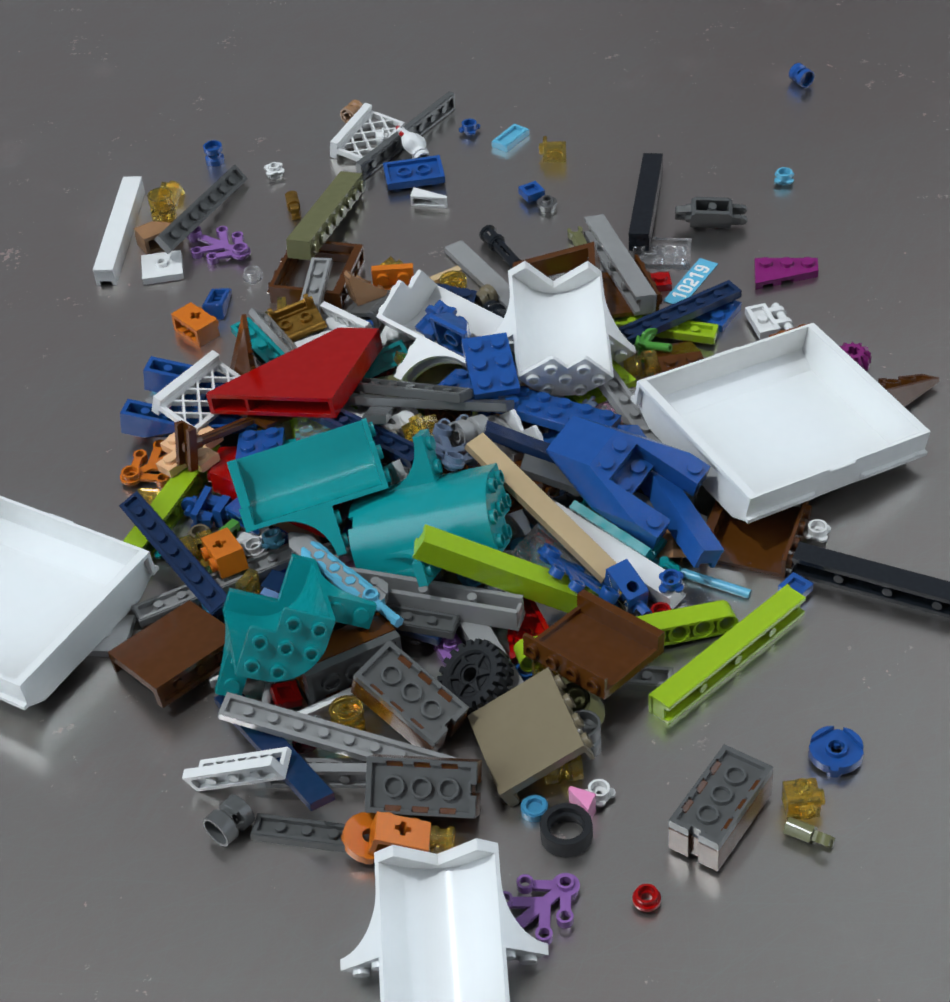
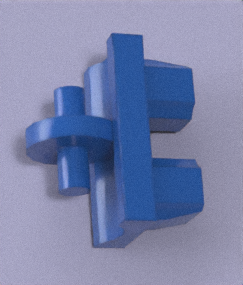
(425, 326)
(199, 507)

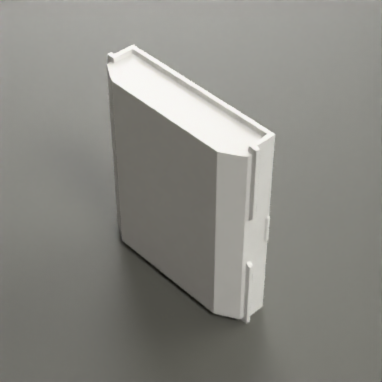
(780, 421)
(58, 597)

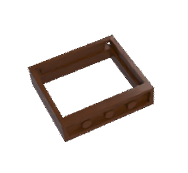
(346, 253)
(564, 260)

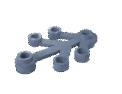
(451, 457)

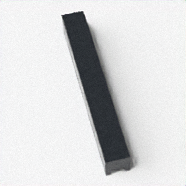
(646, 201)
(872, 579)

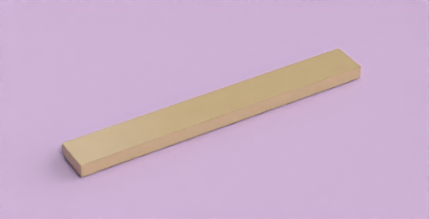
(542, 508)

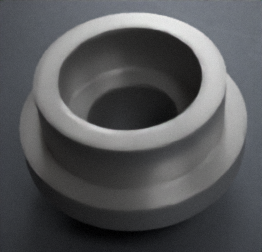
(547, 203)

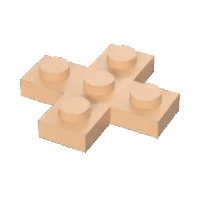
(206, 456)

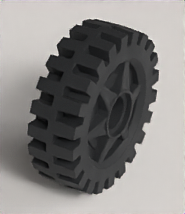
(477, 673)

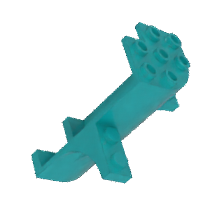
(308, 478)
(459, 502)
(284, 635)

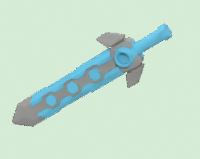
(343, 576)

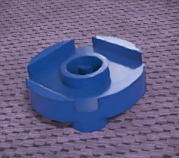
(836, 763)

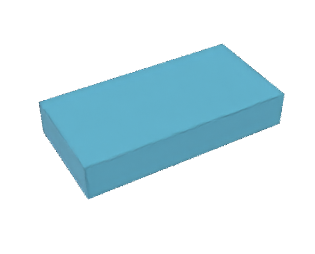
(510, 138)

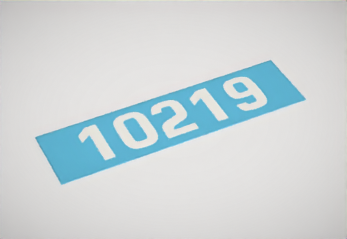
(691, 281)

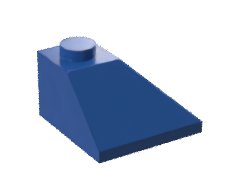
(450, 330)

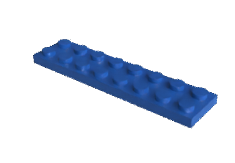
(541, 407)

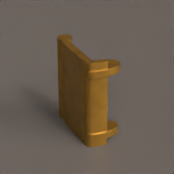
(299, 318)

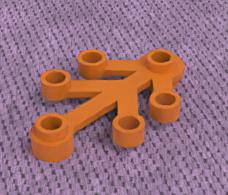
(134, 473)

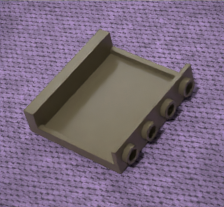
(529, 733)

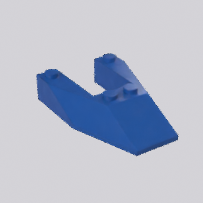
(140, 421)
(612, 464)

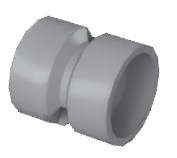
(467, 429)

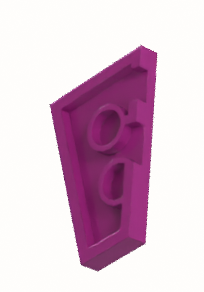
(781, 269)

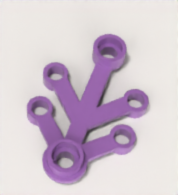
(238, 250)
(542, 905)

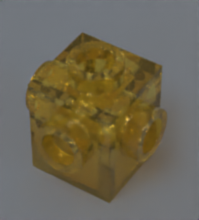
(418, 423)
(802, 798)

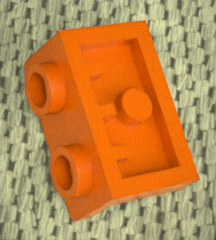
(389, 274)

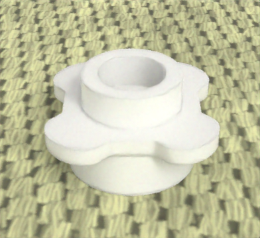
(381, 136)
(274, 170)
(817, 530)
(603, 787)

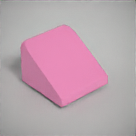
(584, 799)

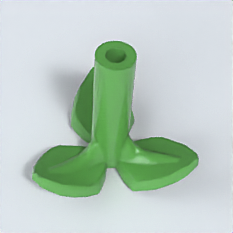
(644, 342)

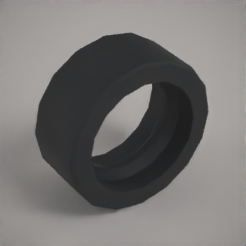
(566, 847)

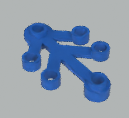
(560, 566)

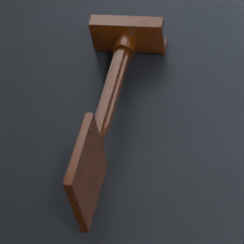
(189, 442)

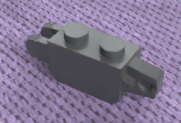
(712, 213)

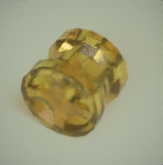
(442, 838)

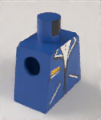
(630, 587)

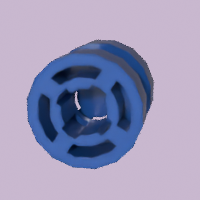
(801, 75)
(213, 153)

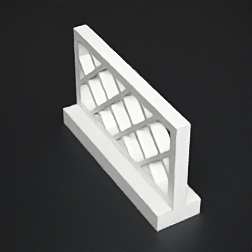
(354, 130)
(185, 384)

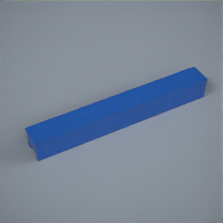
(686, 523)

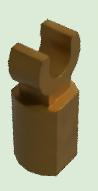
(293, 204)

